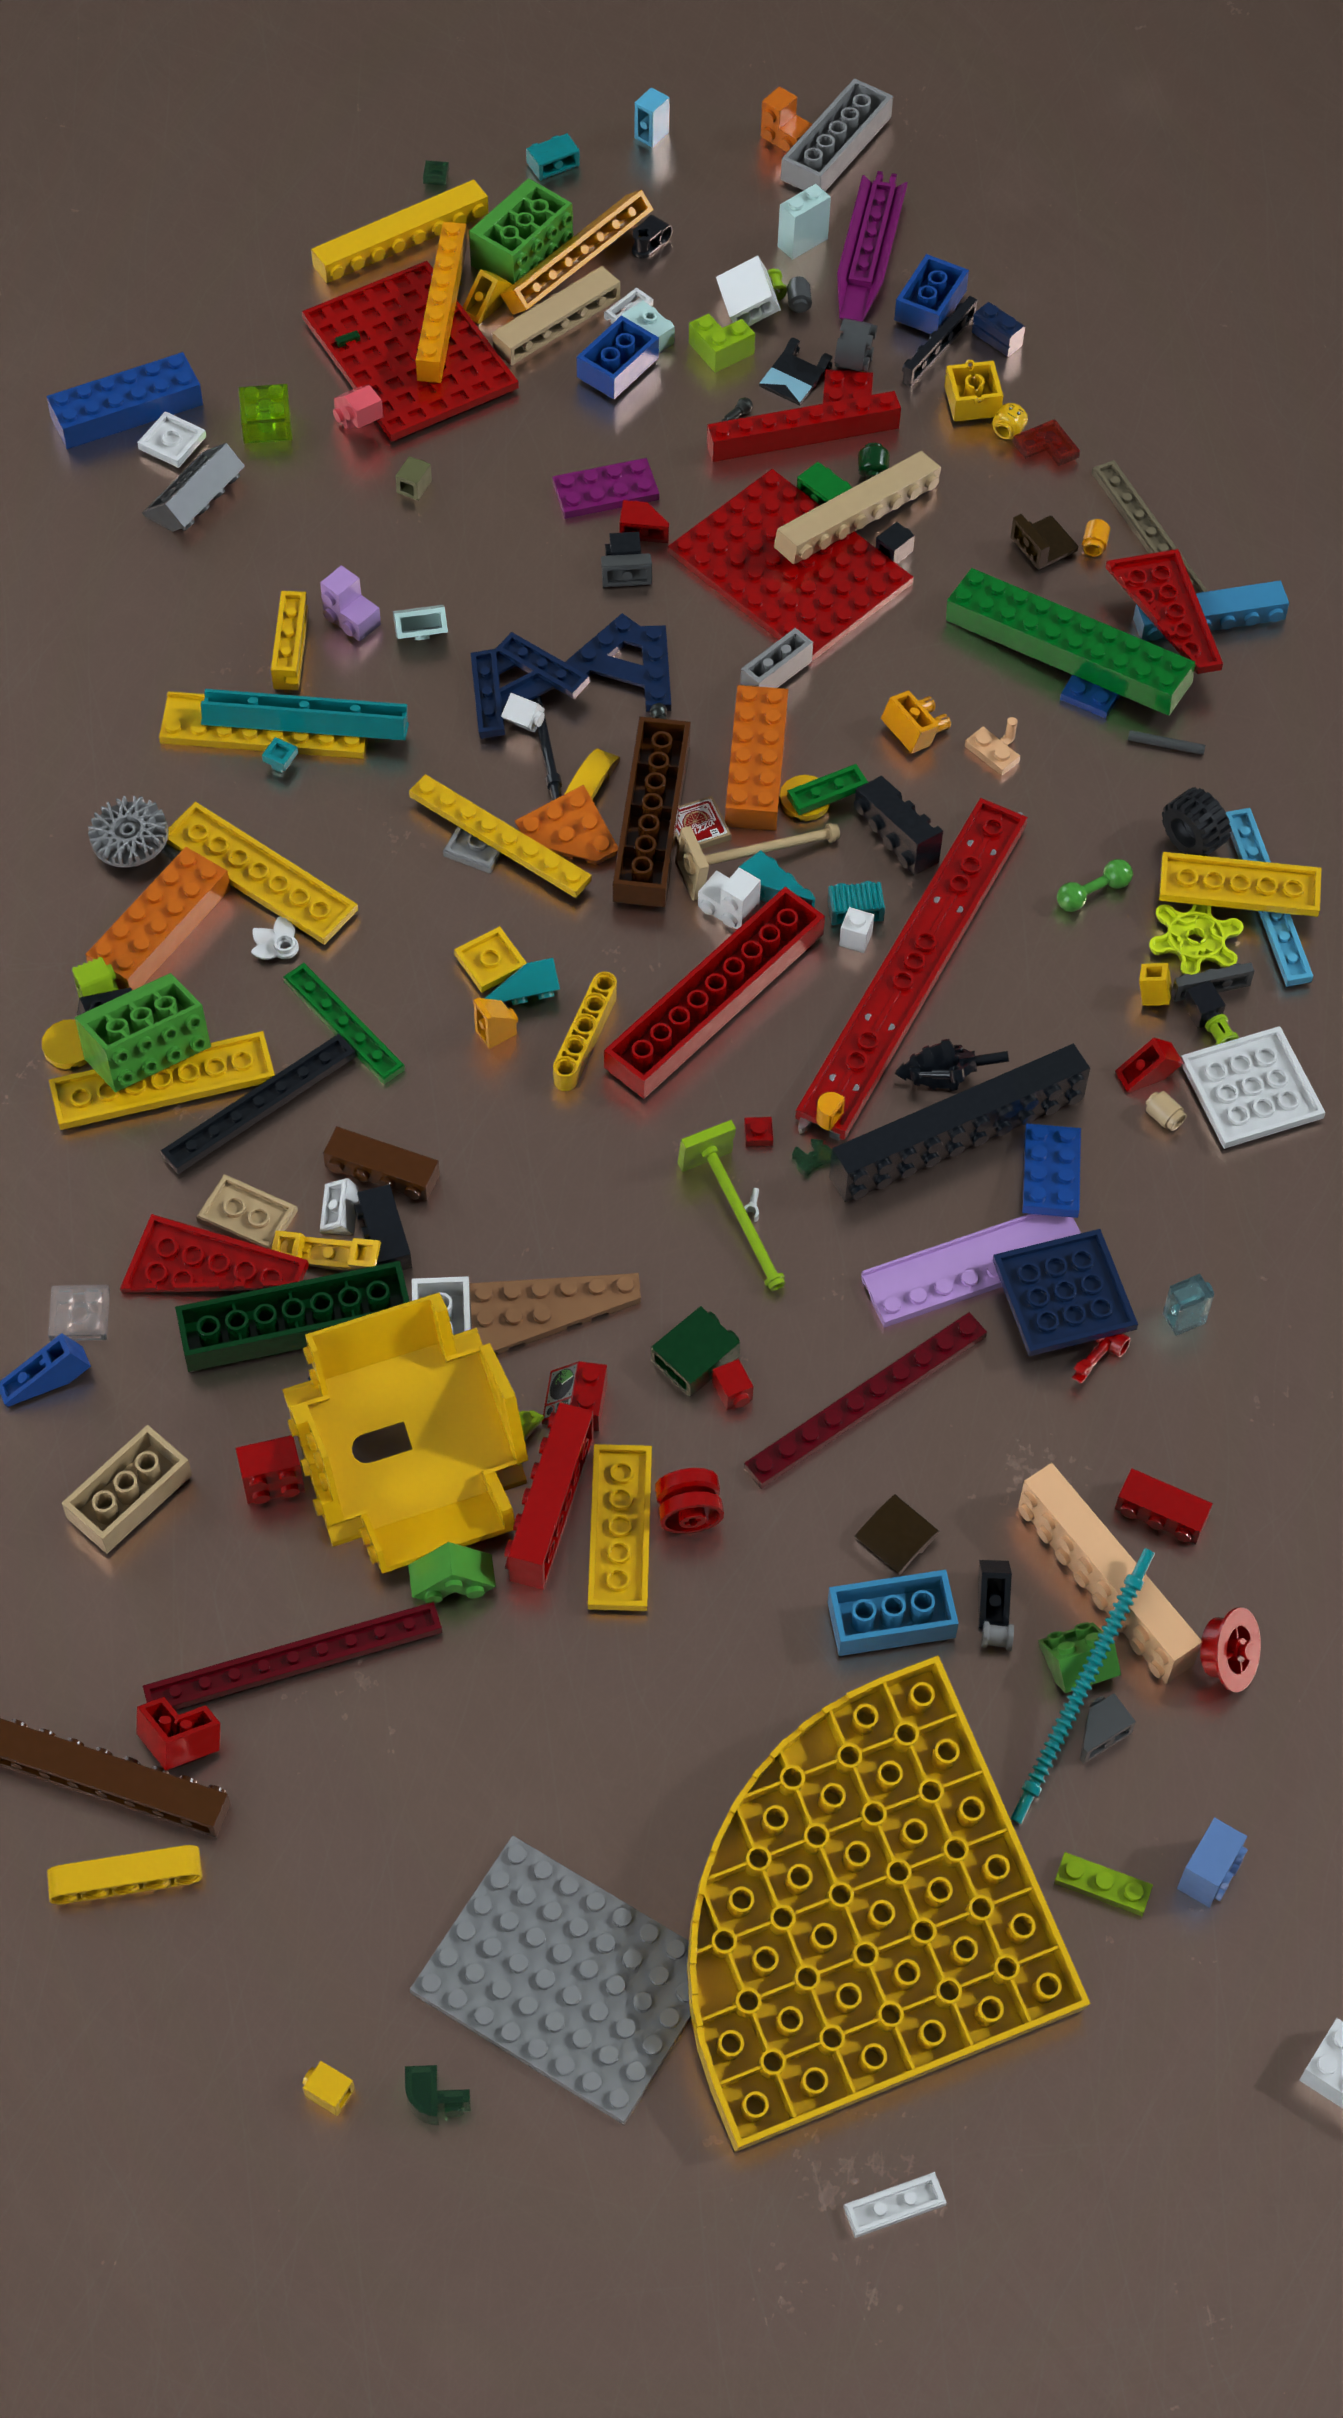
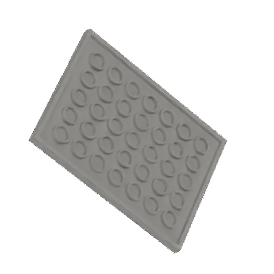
(563, 1979)

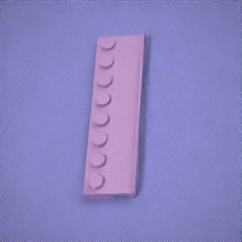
(954, 1268)

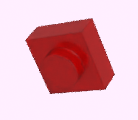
(758, 1131)

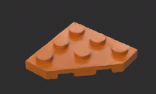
(571, 828)

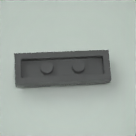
(1223, 979)

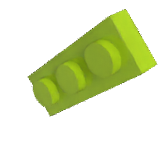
(1103, 1884)

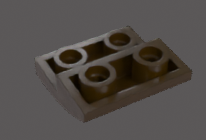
(897, 1534)

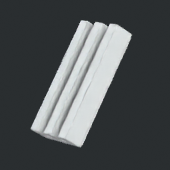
(626, 302)

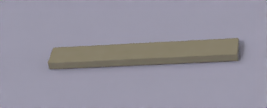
(1138, 514)

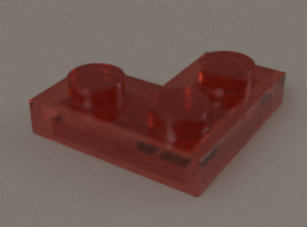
(1050, 438)

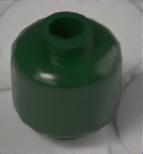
(872, 460)

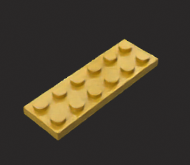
(1240, 884)
(620, 1528)

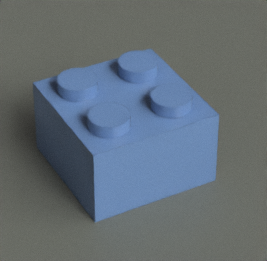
(1213, 1863)

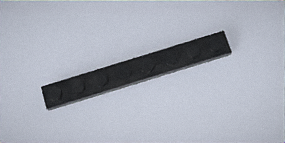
(258, 1104)

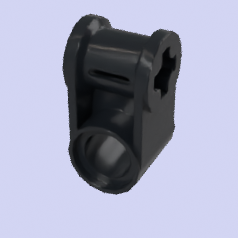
(650, 236)

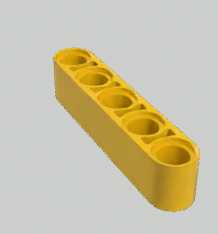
(582, 1041)
(124, 1874)

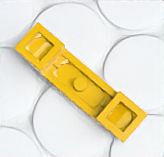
(594, 771)
(328, 1252)

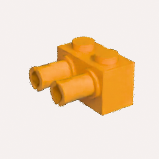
(912, 720)

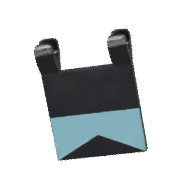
(792, 376)

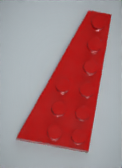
(1167, 597)
(195, 1259)

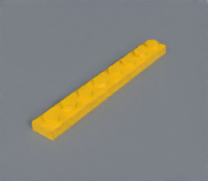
(500, 836)

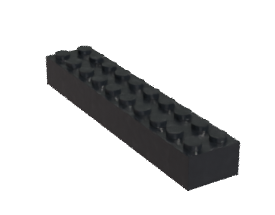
(958, 1123)

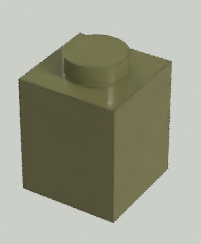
(413, 478)

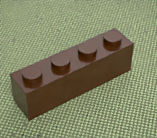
(381, 1163)

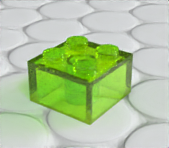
(265, 413)

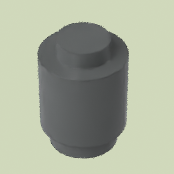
(799, 294)

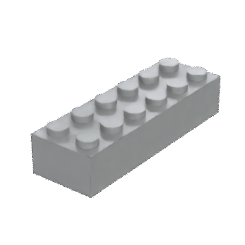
(837, 136)

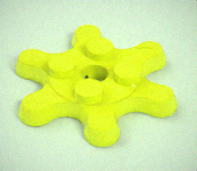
(1198, 922)

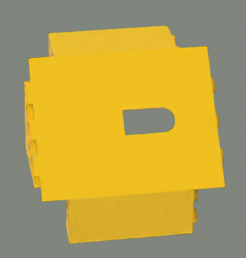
(456, 1416)

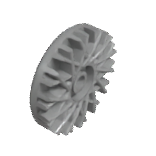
(128, 832)

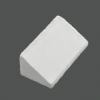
(338, 1209)

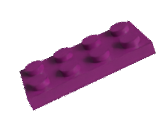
(605, 487)

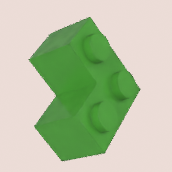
(451, 1570)

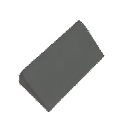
(626, 570)

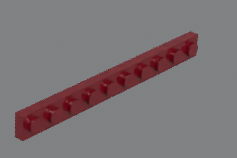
(864, 1400)
(296, 1657)

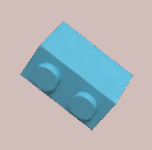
(651, 117)

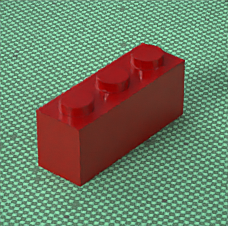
(1163, 1506)

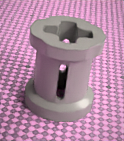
(997, 1635)

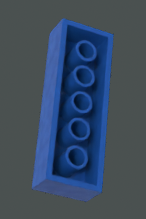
(124, 400)

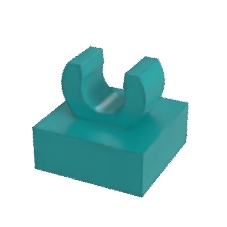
(279, 754)

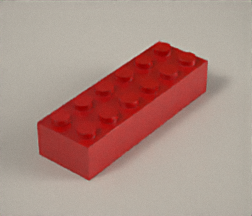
(550, 1495)

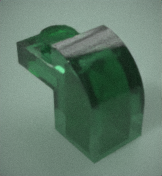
(426, 2098)

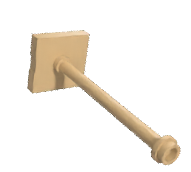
(695, 865)

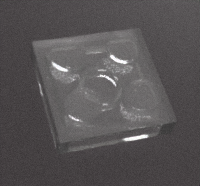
(79, 1312)

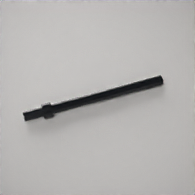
(552, 779)

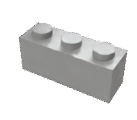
(779, 661)

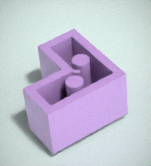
(347, 606)

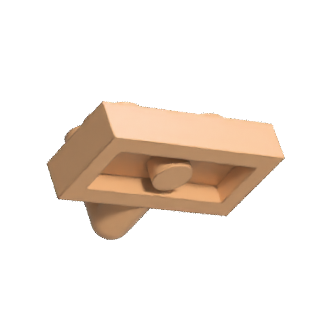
(993, 750)

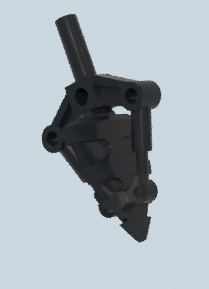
(945, 1065)

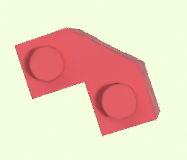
(358, 407)

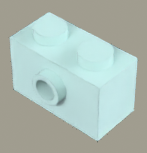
(652, 321)
(420, 622)

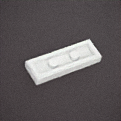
(894, 2205)

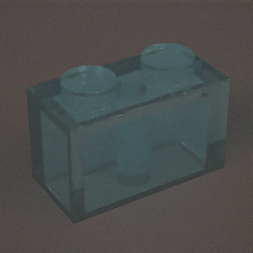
(1188, 1304)

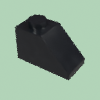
(994, 1592)

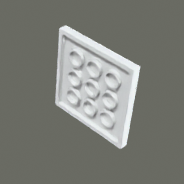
(1252, 1087)

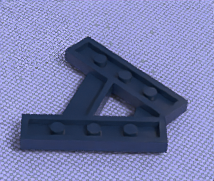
(654, 673)
(543, 675)

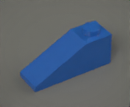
(46, 1370)

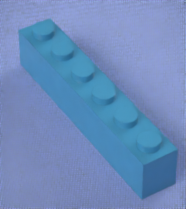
(1229, 608)

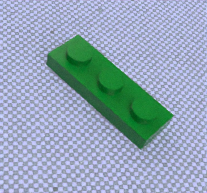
(826, 789)

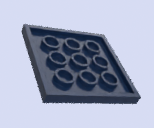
(1064, 1292)

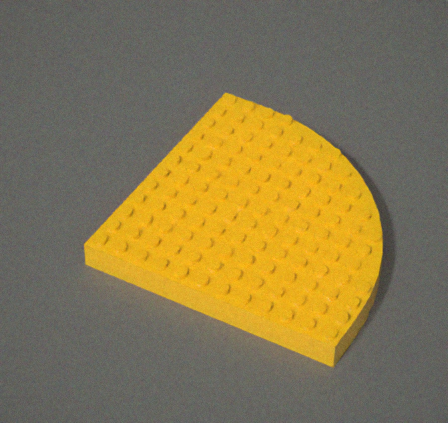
(866, 1914)

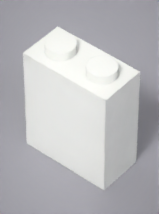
(748, 292)

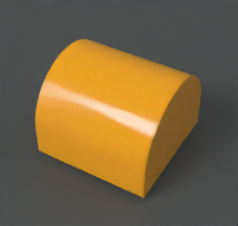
(829, 1109)

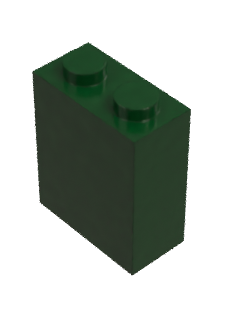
(694, 1350)

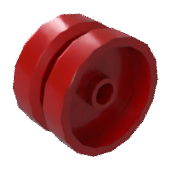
(689, 1500)

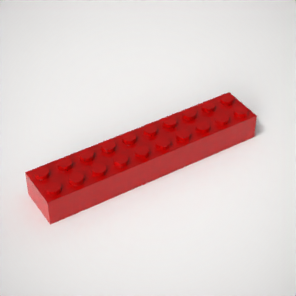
(713, 992)

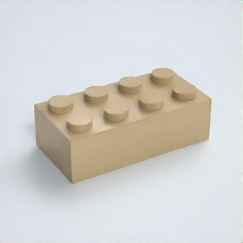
(127, 1489)

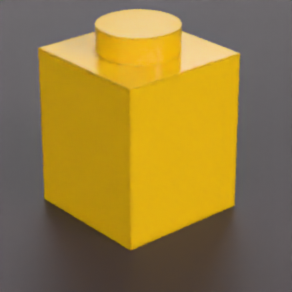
(1155, 984)
(327, 2087)

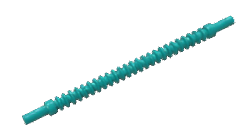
(1032, 1787)

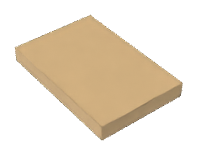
(246, 1212)

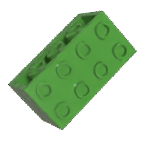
(521, 231)
(143, 1032)

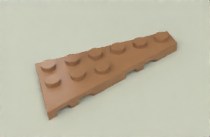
(537, 1308)

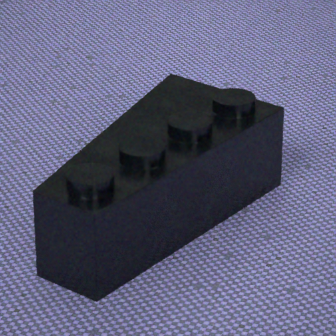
(899, 825)

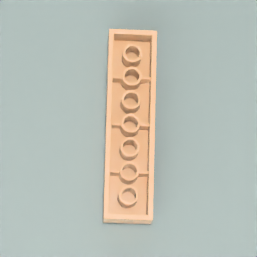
(1102, 1566)

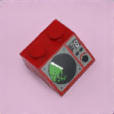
(577, 1385)

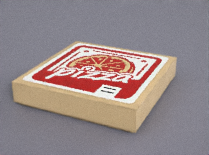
(705, 822)

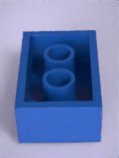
(931, 294)
(617, 357)

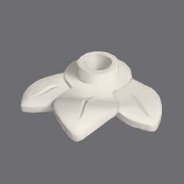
(272, 941)

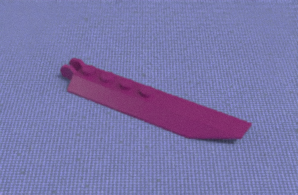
(868, 244)

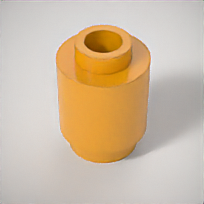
(1095, 537)

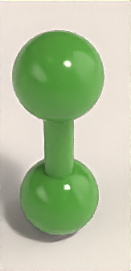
(1073, 896)

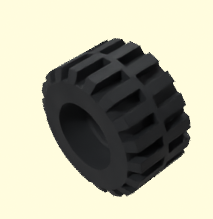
(1196, 822)

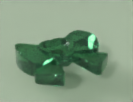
(816, 1158)

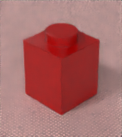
(733, 1384)

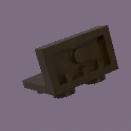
(1042, 541)

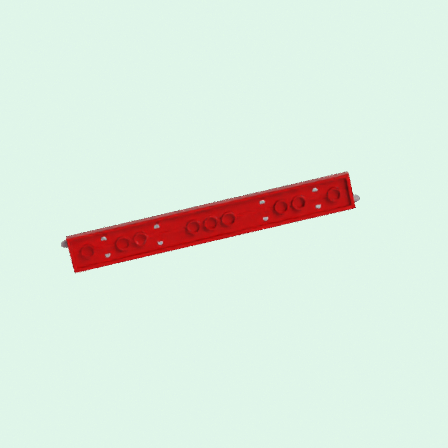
(913, 964)

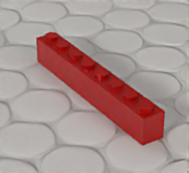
(803, 426)

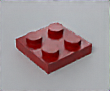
(846, 385)

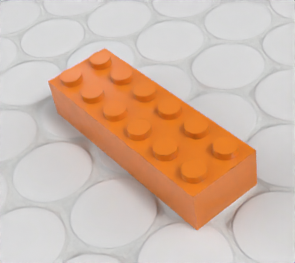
(756, 758)
(161, 918)

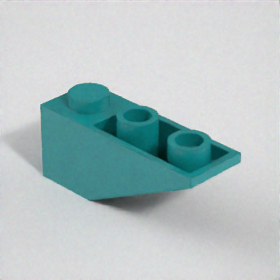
(774, 878)
(529, 980)

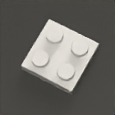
(171, 439)

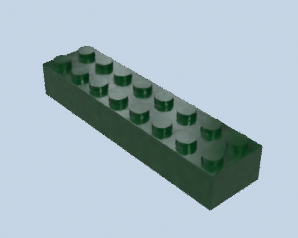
(281, 1315)

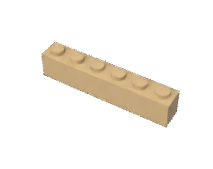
(556, 315)

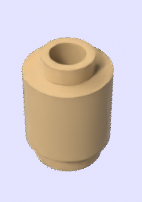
(1165, 1110)

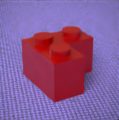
(177, 1737)

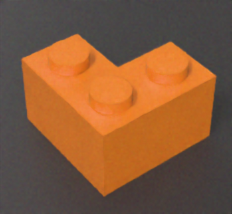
(779, 119)

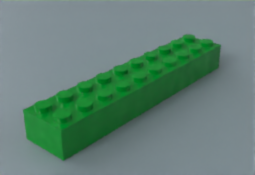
(1070, 641)

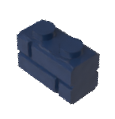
(998, 329)

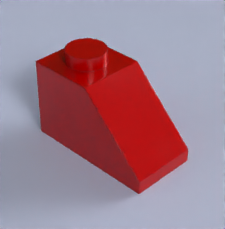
(643, 518)
(1149, 1065)

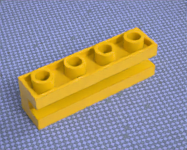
(289, 640)

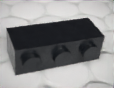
(383, 1223)

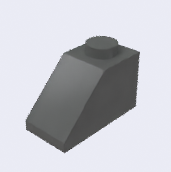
(1105, 1726)

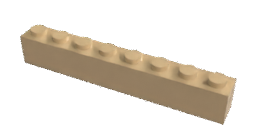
(857, 507)

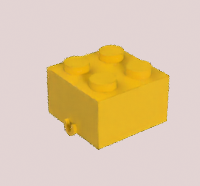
(973, 390)

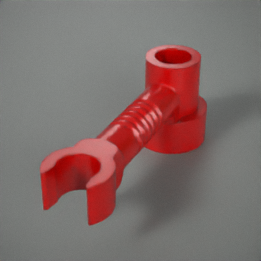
(1115, 1344)

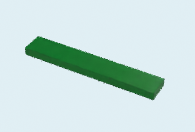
(343, 1021)

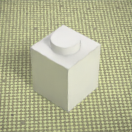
(523, 712)
(856, 930)

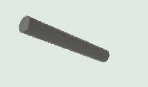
(1166, 742)

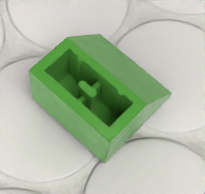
(1068, 1651)

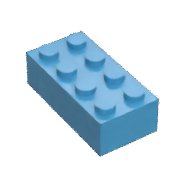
(892, 1612)

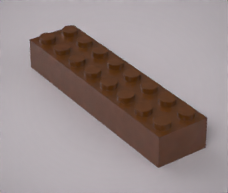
(651, 812)

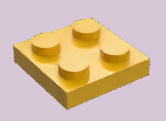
(489, 959)

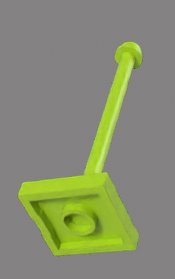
(708, 1147)

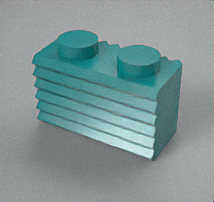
(553, 156)
(863, 896)

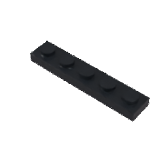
(939, 341)

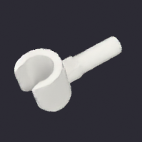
(752, 1206)

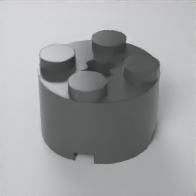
(854, 346)

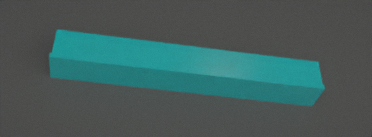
(304, 714)

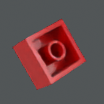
(270, 1469)

